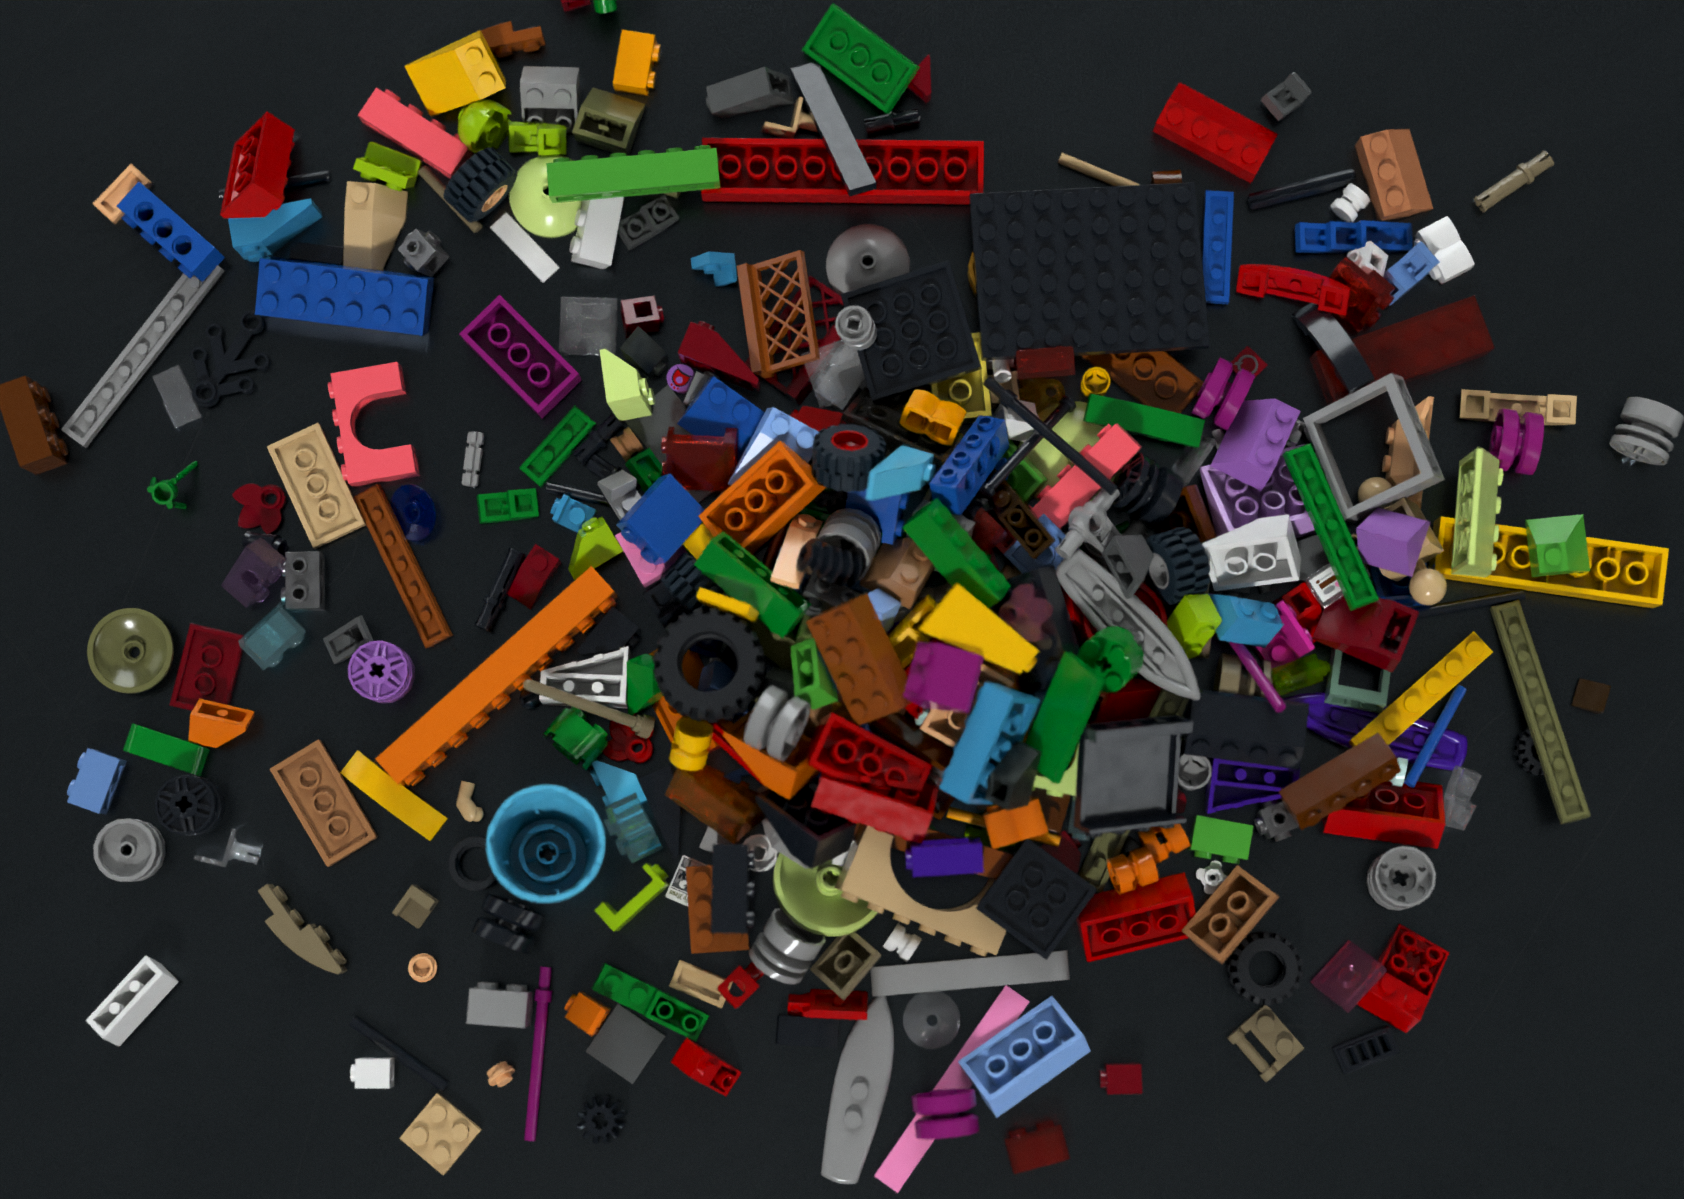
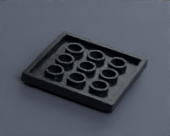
(919, 331)

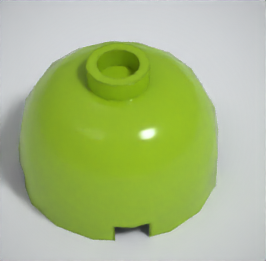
(483, 125)

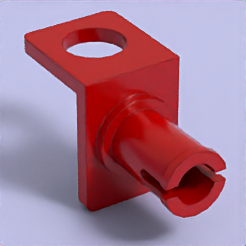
(745, 980)

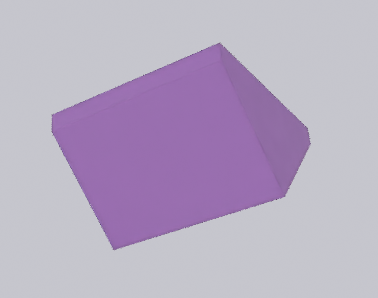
(1391, 540)

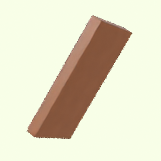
(1150, 378)

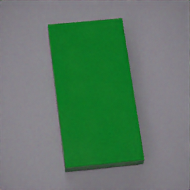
(860, 58)
(1064, 715)

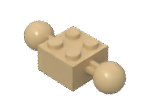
(1426, 584)

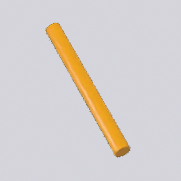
(977, 819)

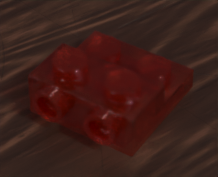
(1367, 294)

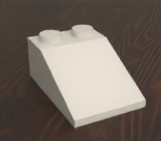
(1254, 555)

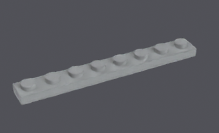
(138, 356)

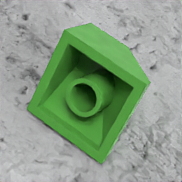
(1557, 545)

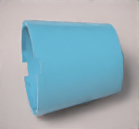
(543, 820)

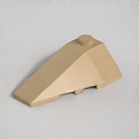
(372, 223)

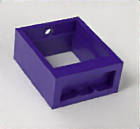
(945, 856)

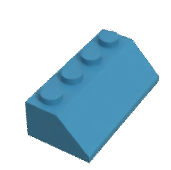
(990, 731)

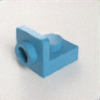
(719, 264)
(571, 513)

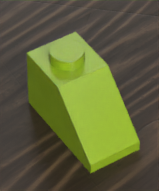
(593, 546)

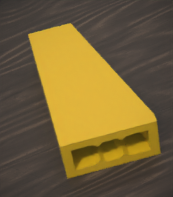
(974, 628)

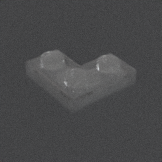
(824, 372)

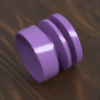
(397, 677)

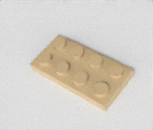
(316, 485)

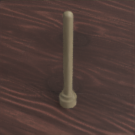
(640, 724)

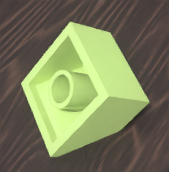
(625, 388)

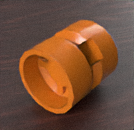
(1174, 839)
(1132, 870)

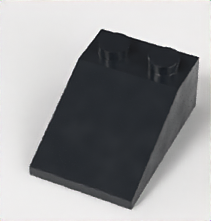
(805, 830)

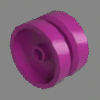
(1222, 393)
(1517, 440)
(945, 1108)

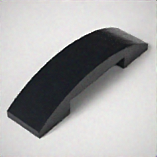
(1335, 345)

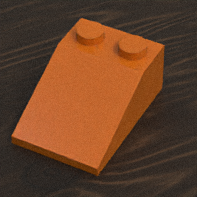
(784, 776)

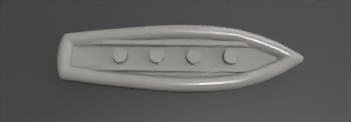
(1104, 605)
(858, 1094)

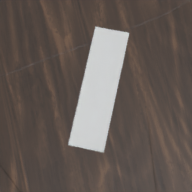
(524, 247)

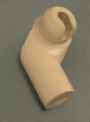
(466, 805)

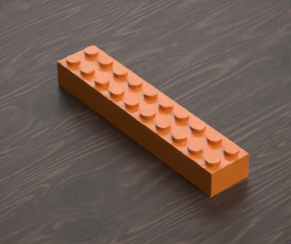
(497, 678)

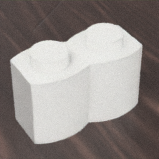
(1447, 247)

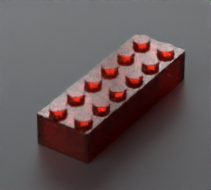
(1415, 346)

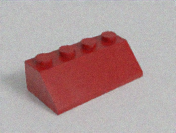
(1214, 132)
(258, 169)
(1393, 815)
(1136, 919)

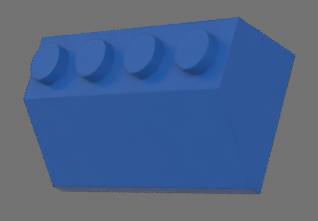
(721, 408)

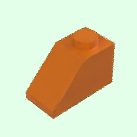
(217, 723)
(586, 1012)

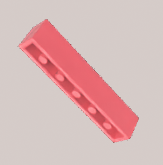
(1076, 487)

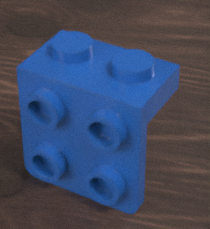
(884, 511)

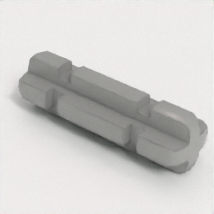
(473, 459)

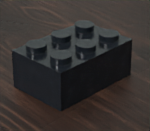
(732, 888)

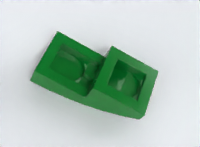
(507, 505)

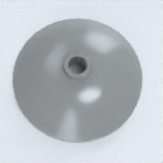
(846, 257)

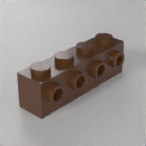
(1340, 781)

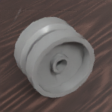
(777, 723)
(112, 849)

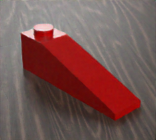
(859, 756)

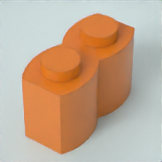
(1014, 825)

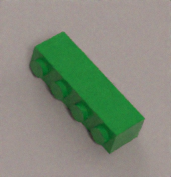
(955, 553)
(749, 582)

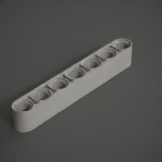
(969, 973)

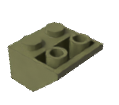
(608, 121)

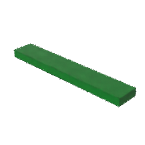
(1330, 527)

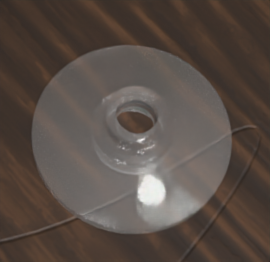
(931, 1004)

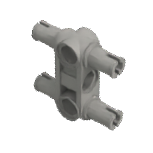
(1094, 529)

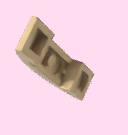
(1484, 406)

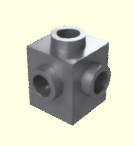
(423, 252)
(1266, 824)

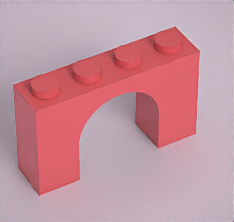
(351, 393)

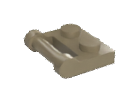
(1272, 1036)

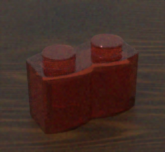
(1036, 1147)

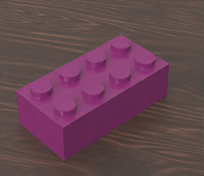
(520, 356)

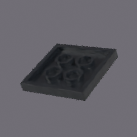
(1036, 898)

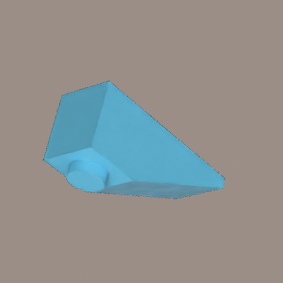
(900, 473)

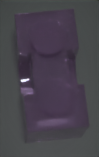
(253, 572)

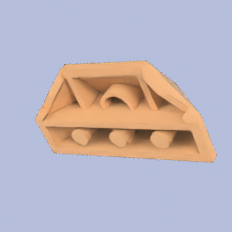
(1400, 461)

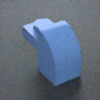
(1410, 270)

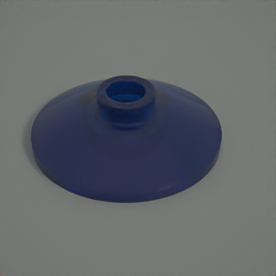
(414, 511)

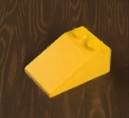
(456, 74)

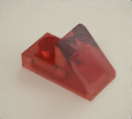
(988, 532)

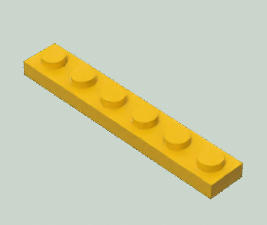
(1426, 691)

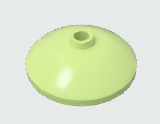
(534, 208)

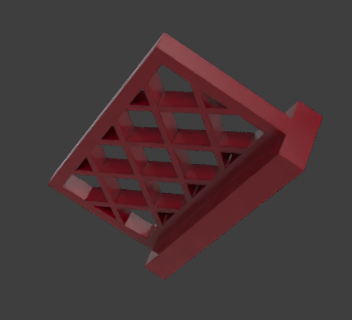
(800, 385)

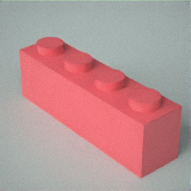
(413, 132)

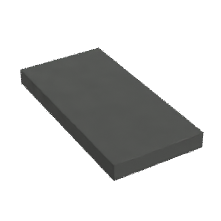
(651, 428)

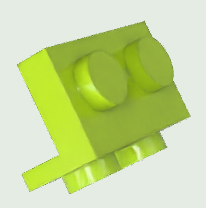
(388, 165)

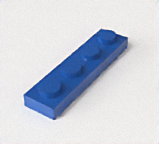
(1217, 245)

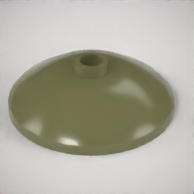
(112, 645)

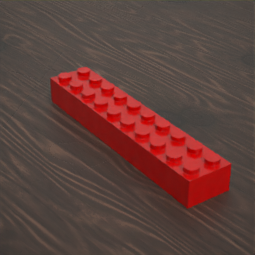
(805, 172)

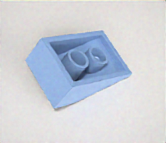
(776, 427)

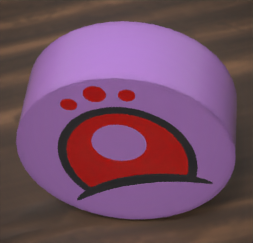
(680, 378)

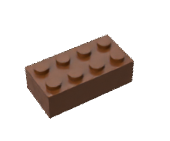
(860, 659)

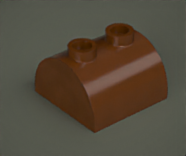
(1191, 514)

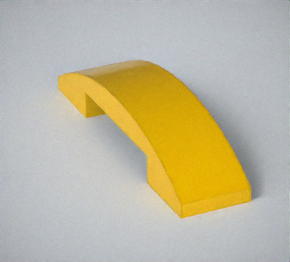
(393, 797)

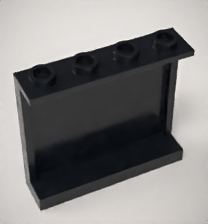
(1129, 775)

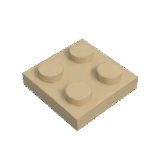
(440, 1133)

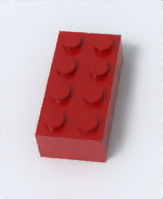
(881, 807)

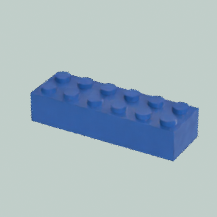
(344, 295)

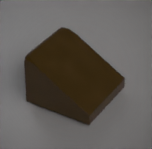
(1591, 696)

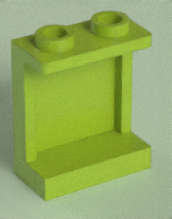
(618, 920)

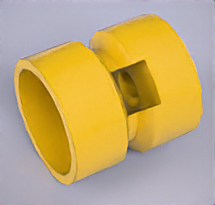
(691, 744)

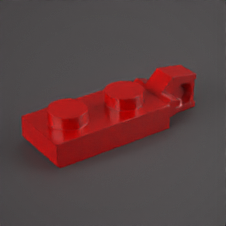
(828, 1005)

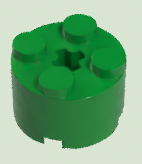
(1112, 656)
(576, 737)

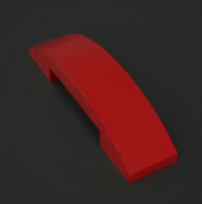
(1294, 284)

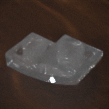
(1457, 797)

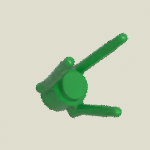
(167, 490)

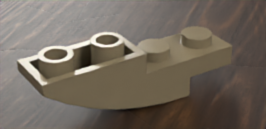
(306, 942)

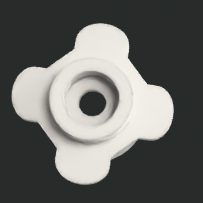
(1204, 876)

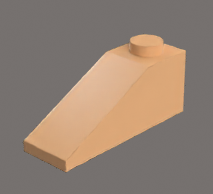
(800, 531)

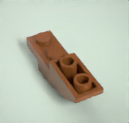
(504, 40)

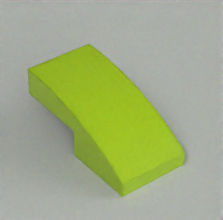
(537, 136)

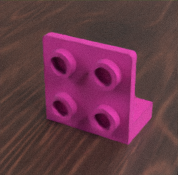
(1290, 641)

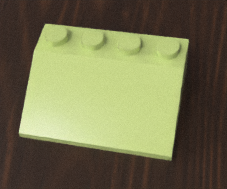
(1476, 514)

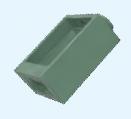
(1351, 696)

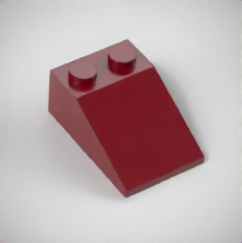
(708, 351)

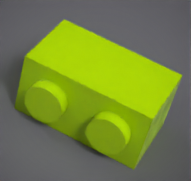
(1194, 623)

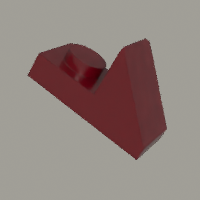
(922, 80)

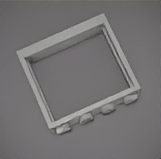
(1414, 433)

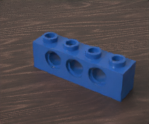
(198, 261)
(970, 463)

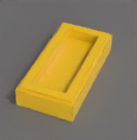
(726, 604)

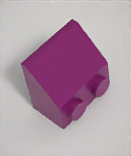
(943, 677)

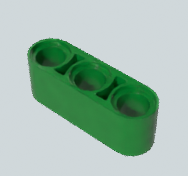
(166, 749)

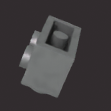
(304, 581)

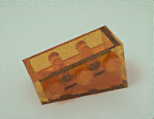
(716, 801)

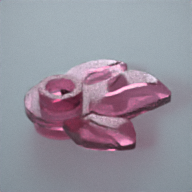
(1029, 612)

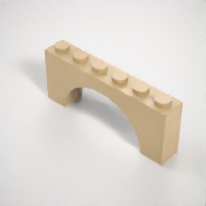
(870, 877)

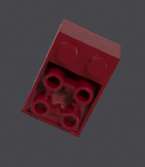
(1369, 633)

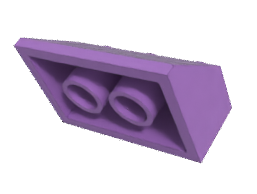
(1255, 441)

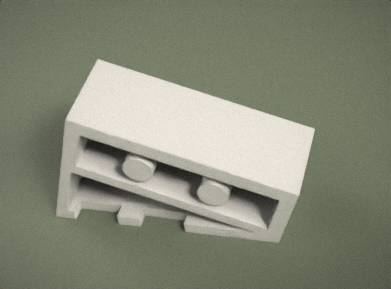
(595, 679)

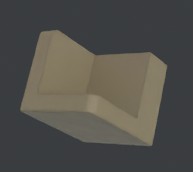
(415, 906)

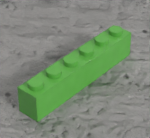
(633, 175)

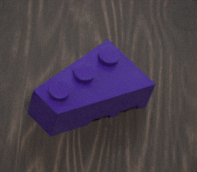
(1244, 784)

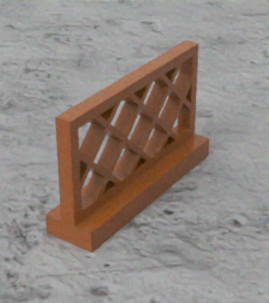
(756, 320)

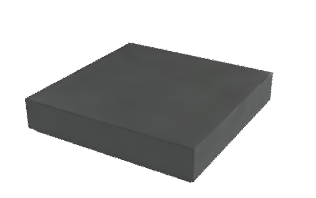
(625, 1043)

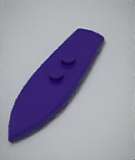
(1343, 723)

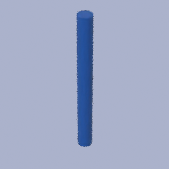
(1435, 736)

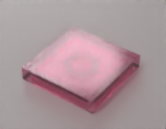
(1348, 976)

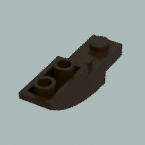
(1020, 519)

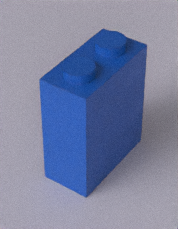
(661, 520)

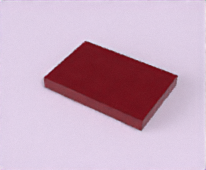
(207, 667)

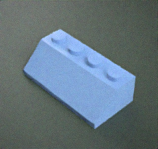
(1024, 1056)

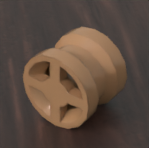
(627, 444)

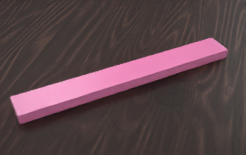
(909, 1149)

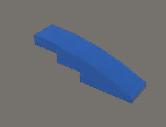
(1348, 236)

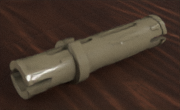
(1524, 174)

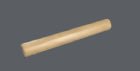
(1094, 171)

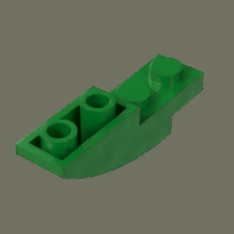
(650, 1001)

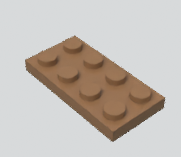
(323, 803)

